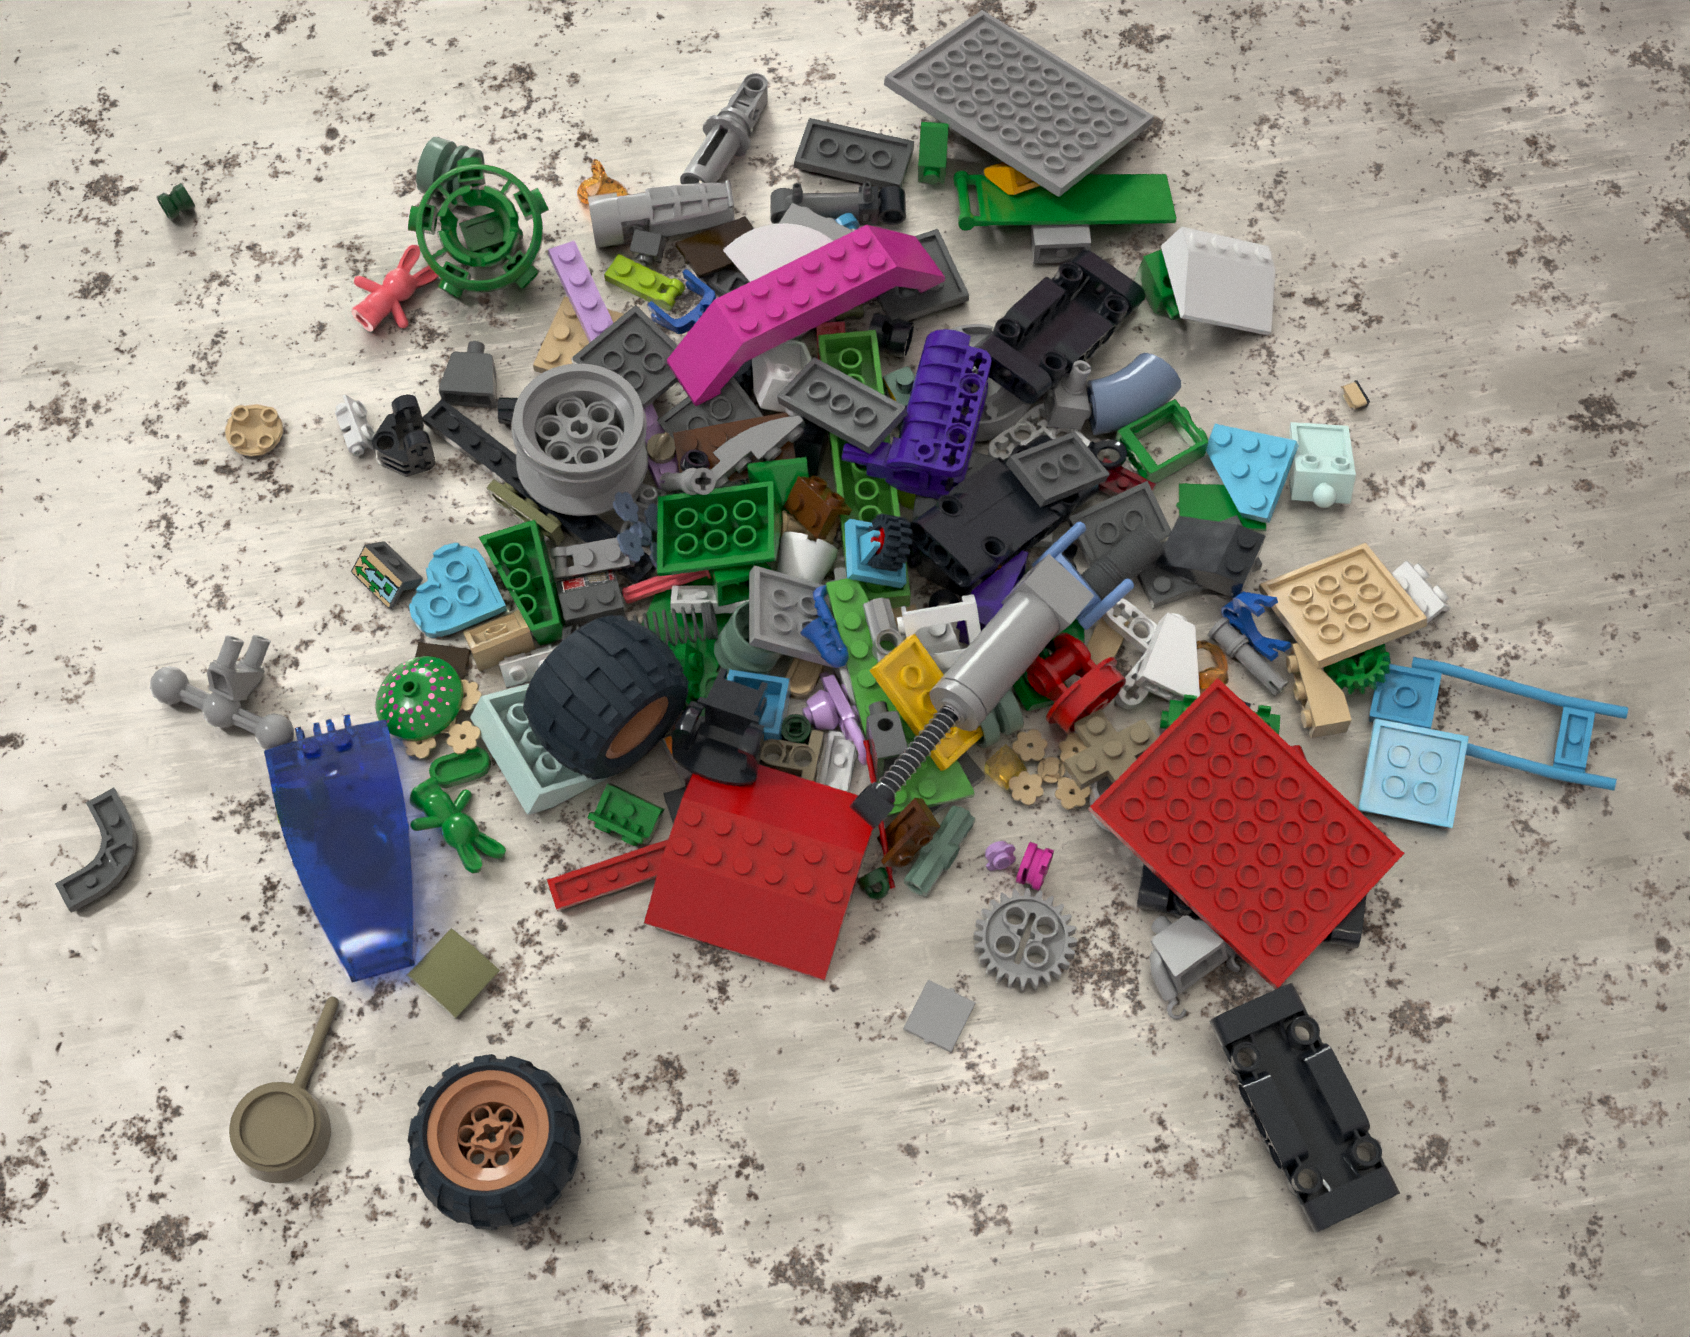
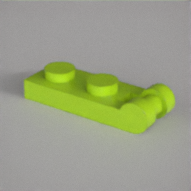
(644, 282)

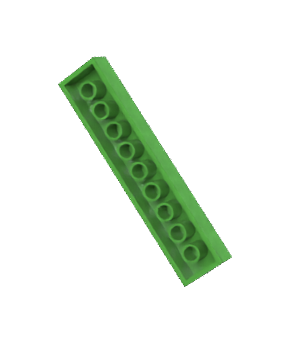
(866, 495)

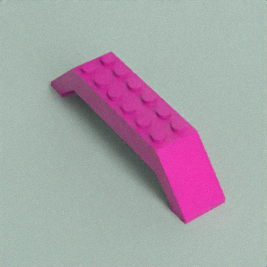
(795, 301)

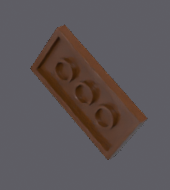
(712, 437)

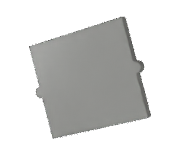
(939, 1016)

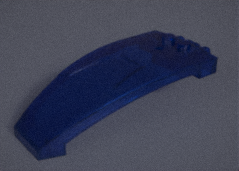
(350, 841)

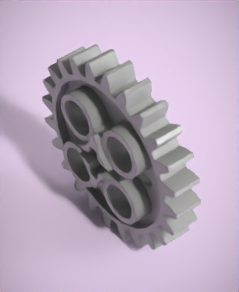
(1052, 947)

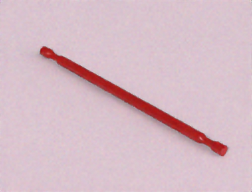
(881, 826)

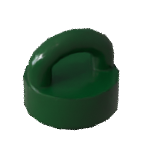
(873, 878)

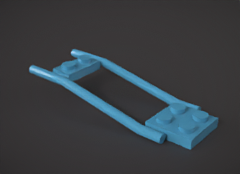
(1411, 699)

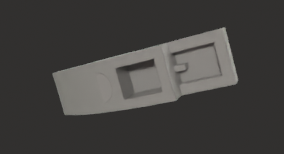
(761, 440)

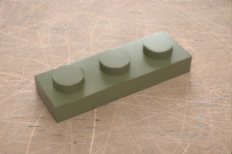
(526, 510)

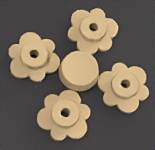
(456, 731)
(1049, 770)

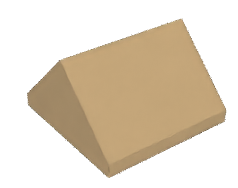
(499, 638)

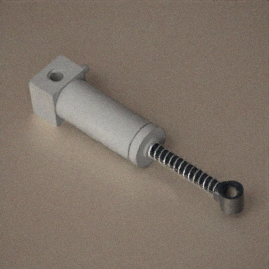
(1030, 618)

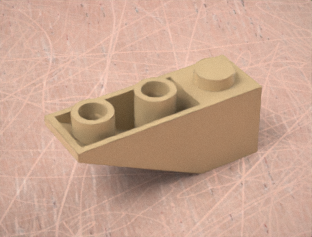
(1322, 701)

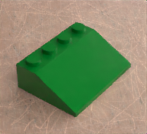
(718, 528)

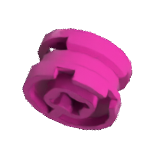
(1034, 866)

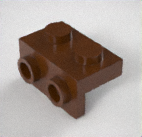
(815, 505)
(909, 833)

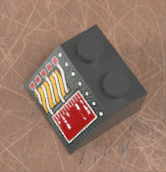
(590, 598)

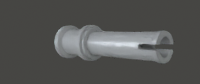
(690, 481)
(1237, 646)

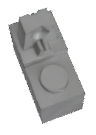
(1058, 242)

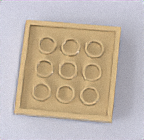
(1343, 605)

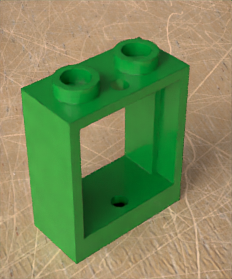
(1181, 420)

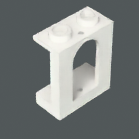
(917, 619)

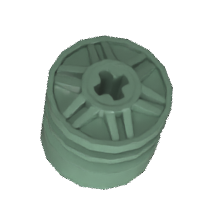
(437, 159)
(733, 646)

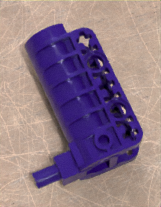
(934, 419)

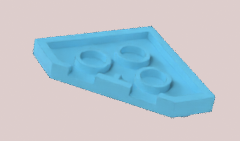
(1251, 468)

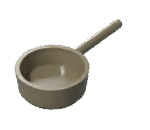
(280, 1126)

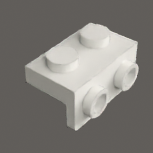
(1414, 582)

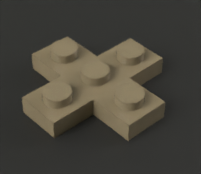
(1107, 750)

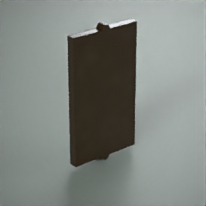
(705, 250)

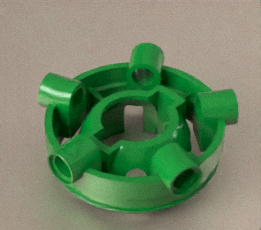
(471, 174)

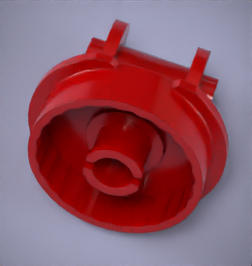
(1092, 692)

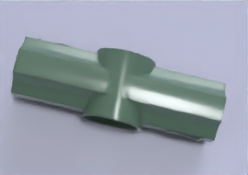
(940, 852)

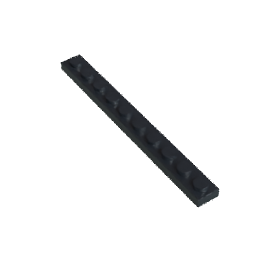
(501, 464)

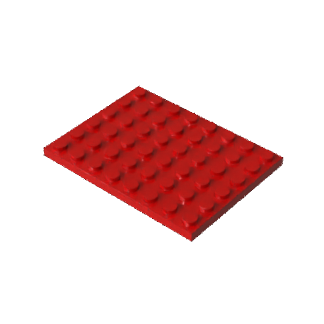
(1246, 833)

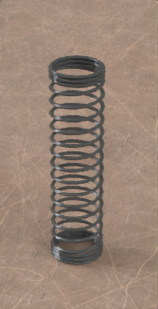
(709, 624)

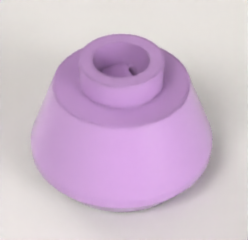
(821, 711)

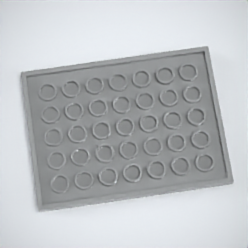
(1019, 102)

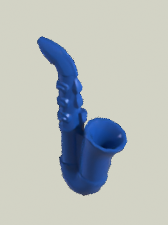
(824, 632)

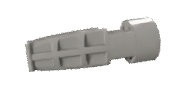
(660, 211)

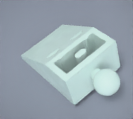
(1322, 465)

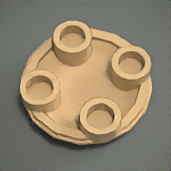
(253, 429)

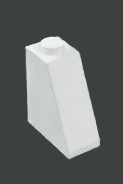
(1171, 660)

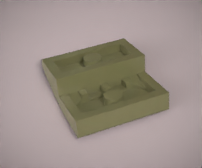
(453, 973)

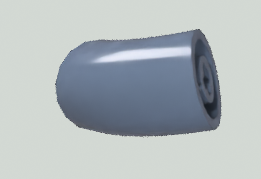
(1131, 393)

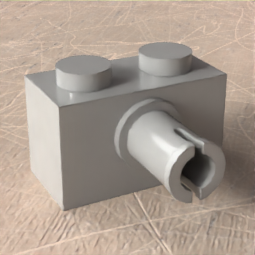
(1068, 403)

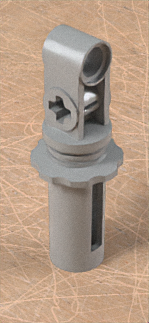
(728, 132)

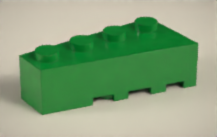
(526, 570)

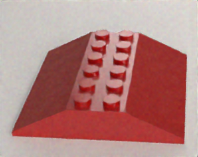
(762, 869)

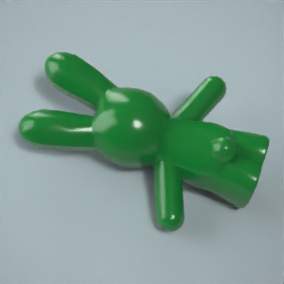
(457, 827)

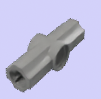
(881, 626)

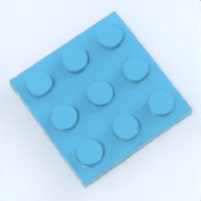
(1413, 773)

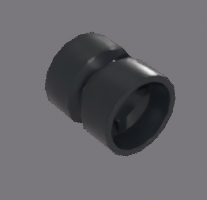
(891, 335)

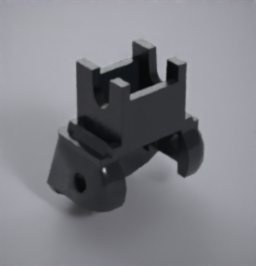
(728, 739)

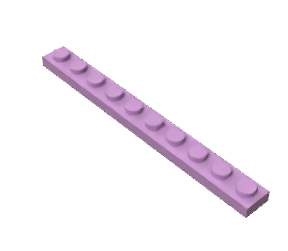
(594, 320)

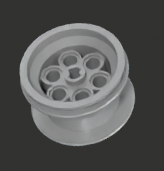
(573, 417)

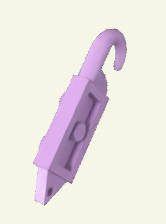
(847, 714)

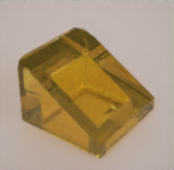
(1004, 766)

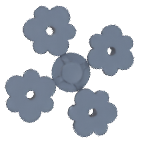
(639, 534)

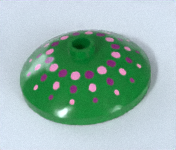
(428, 706)

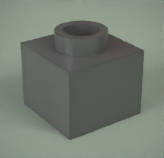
(647, 247)

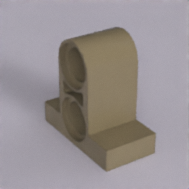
(792, 752)

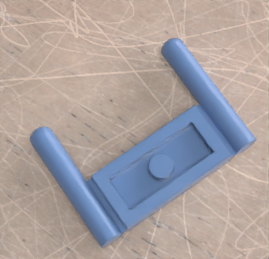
(1095, 608)

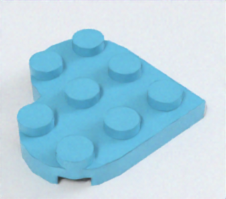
(456, 593)

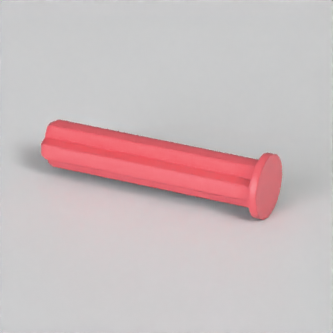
(659, 584)

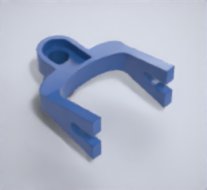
(686, 322)
(1240, 617)

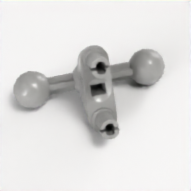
(229, 684)

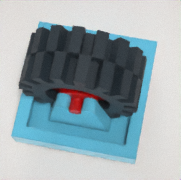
(878, 550)

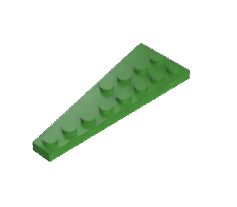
(928, 782)

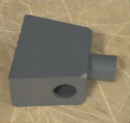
(470, 378)
(885, 737)

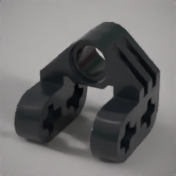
(408, 425)

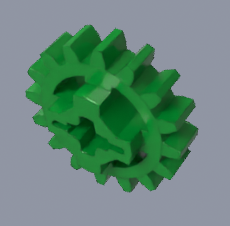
(1372, 668)

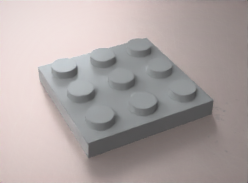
(779, 611)

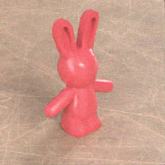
(396, 288)

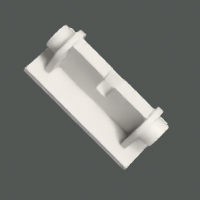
(353, 415)
(522, 668)

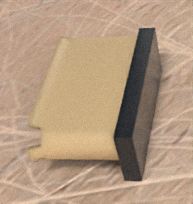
(1355, 395)

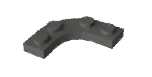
(112, 859)

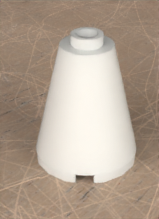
(805, 557)

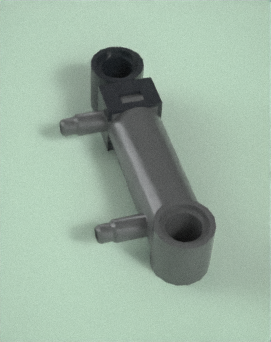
(864, 205)

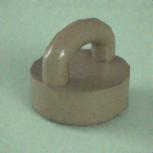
(661, 448)

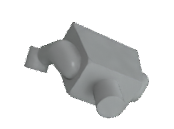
(1184, 955)

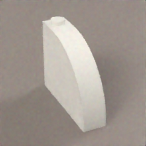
(772, 248)

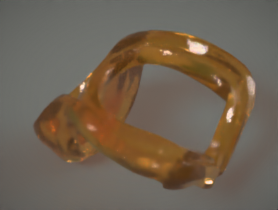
(607, 184)
(1209, 675)

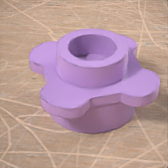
(999, 855)

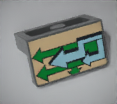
(384, 572)

